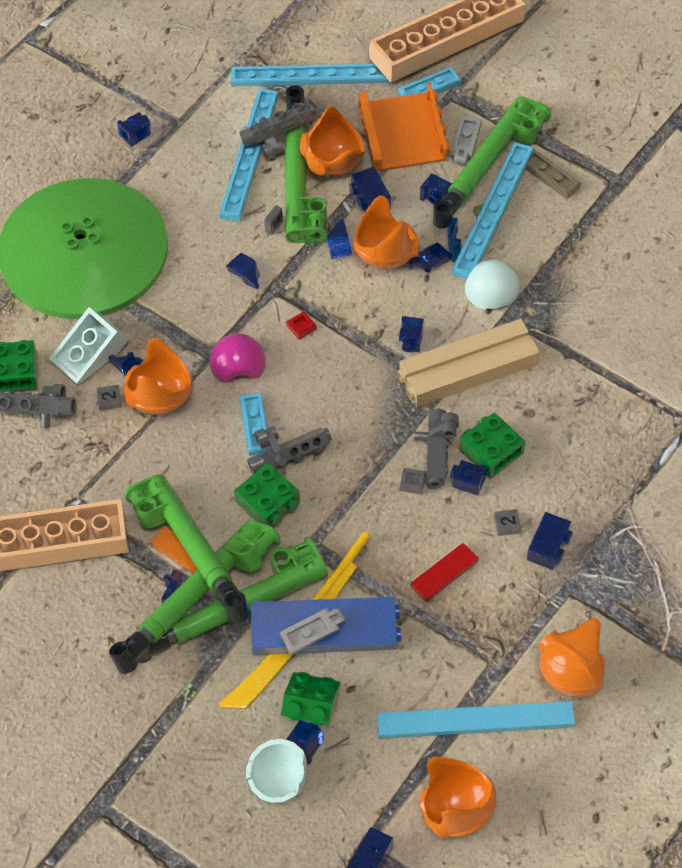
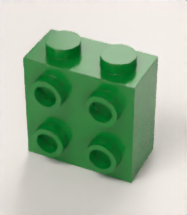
(18, 366)
(492, 444)
(267, 496)
(310, 698)

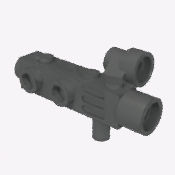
(273, 126)
(50, 401)
(441, 426)
(290, 450)

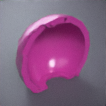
(237, 356)

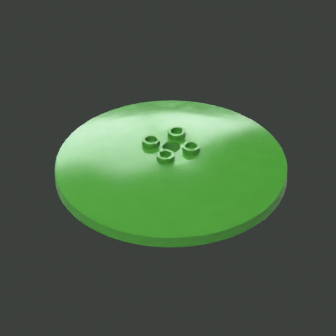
(104, 270)

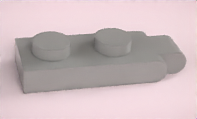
(465, 139)
(312, 630)

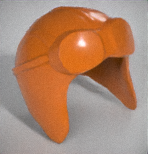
(332, 145)
(383, 239)
(158, 382)
(573, 661)
(456, 798)

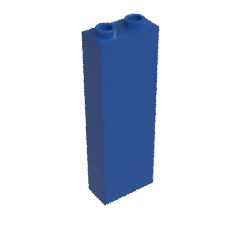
(367, 627)

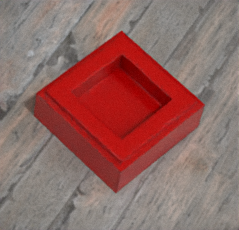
(301, 325)

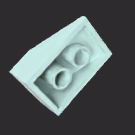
(88, 346)

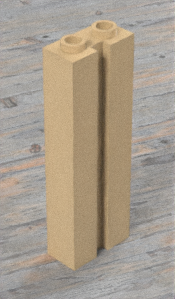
(468, 363)

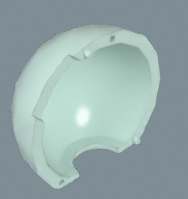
(492, 285)
(277, 771)

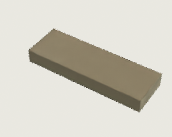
(552, 175)

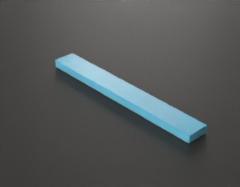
(306, 75)
(247, 160)
(493, 210)
(475, 719)

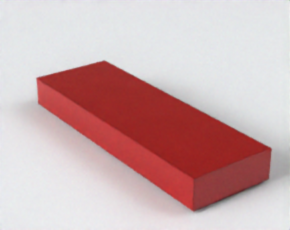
(444, 572)

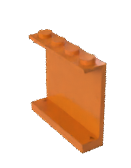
(404, 130)

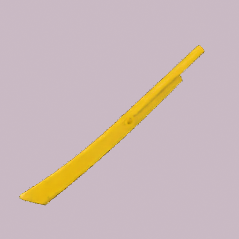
(258, 680)

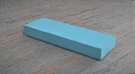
(440, 82)
(253, 420)

